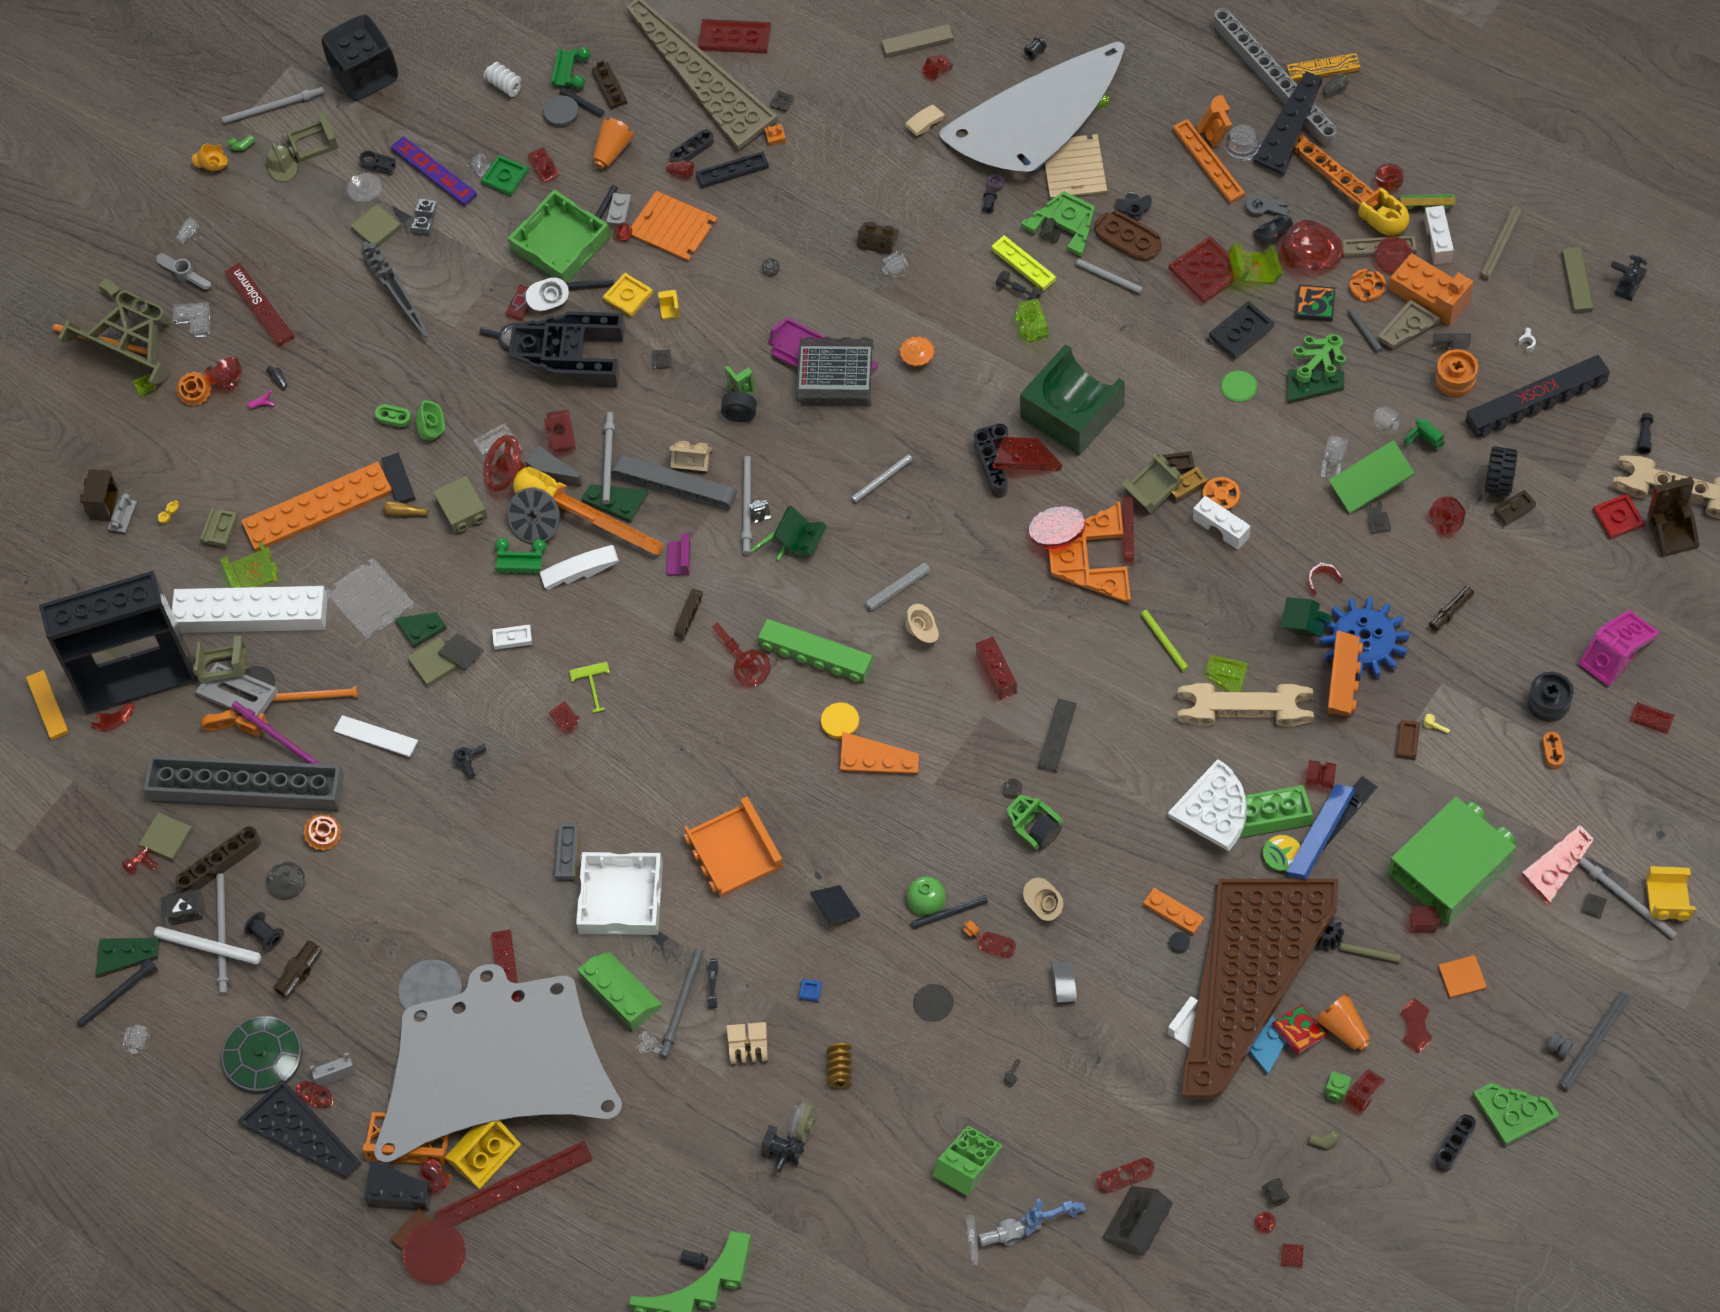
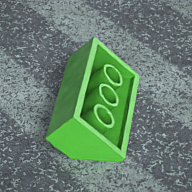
(619, 989)

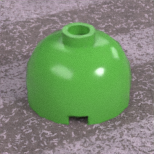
(926, 896)

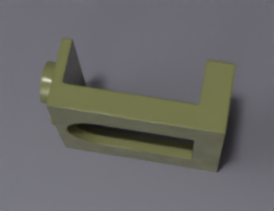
(309, 130)
(203, 657)

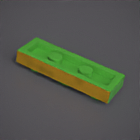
(1427, 200)

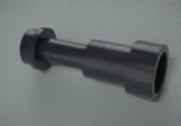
(1644, 445)

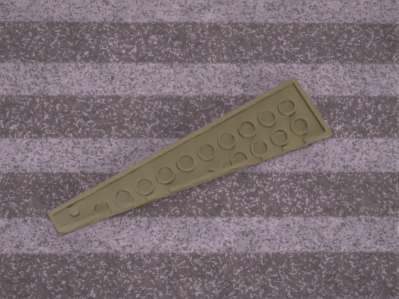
(724, 98)

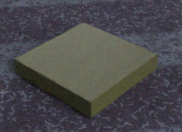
(375, 226)
(430, 664)
(166, 836)

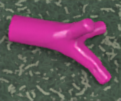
(261, 401)

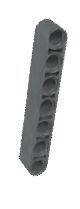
(674, 482)

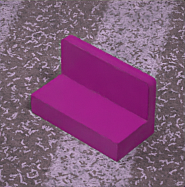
(679, 556)

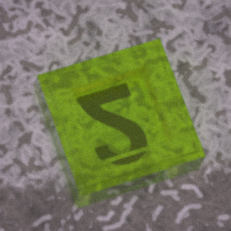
(143, 386)

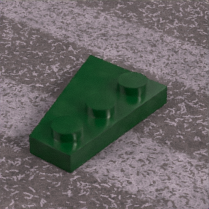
(1317, 385)
(623, 501)
(125, 952)

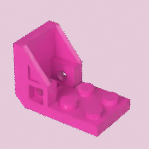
(1616, 646)

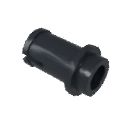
(989, 200)
(693, 1258)

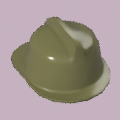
(281, 163)

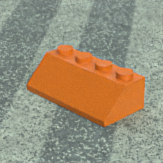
(1343, 674)

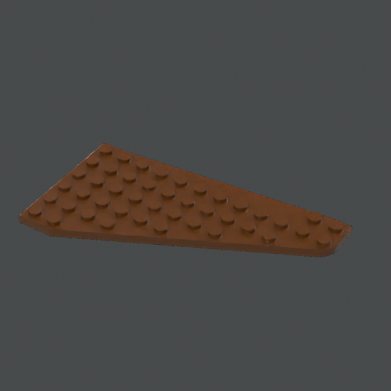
(1253, 955)

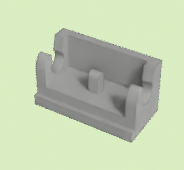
(333, 1071)

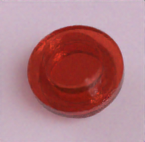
(1265, 1222)

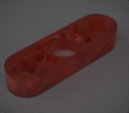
(1141, 1175)

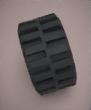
(1501, 471)

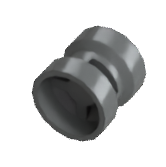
(1556, 1042)

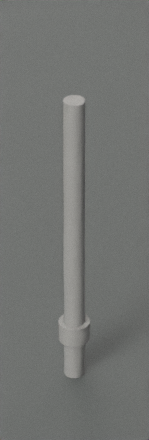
(305, 95)
(609, 430)
(746, 535)
(1597, 873)

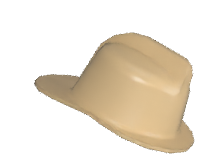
(921, 623)
(1043, 899)

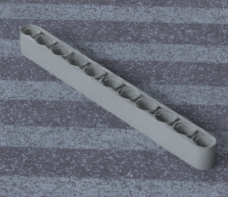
(1270, 72)

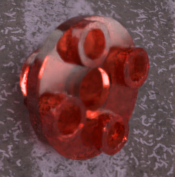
(1447, 515)

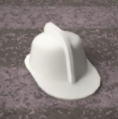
(547, 294)

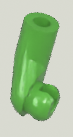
(240, 145)

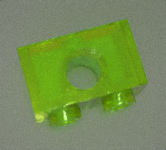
(1034, 329)

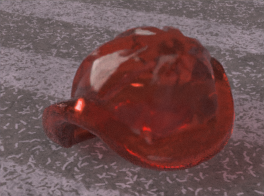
(1311, 247)

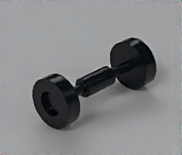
(1003, 279)

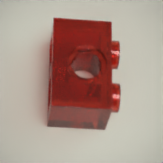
(566, 440)

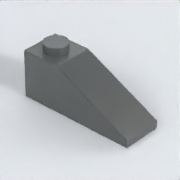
(553, 467)

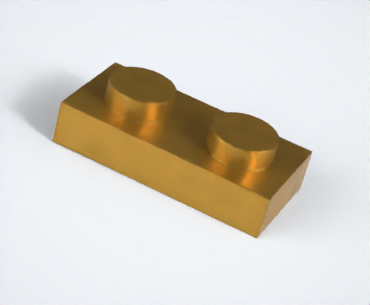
(1191, 481)

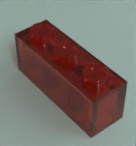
(996, 668)

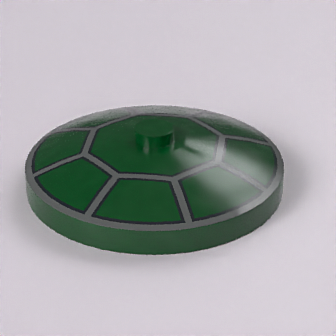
(261, 1054)

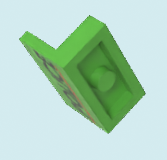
(741, 382)

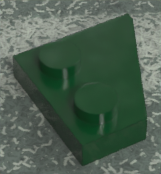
(421, 627)

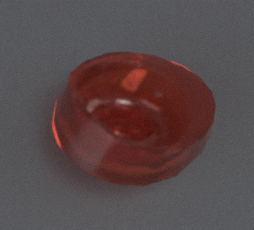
(1389, 176)

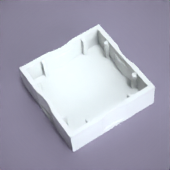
(620, 893)

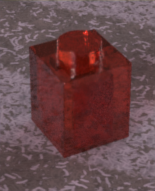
(1424, 919)

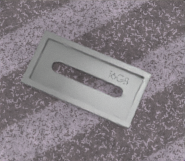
(247, 684)

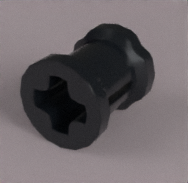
(1035, 47)

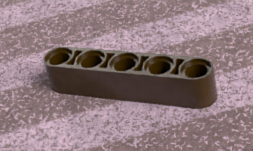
(222, 852)

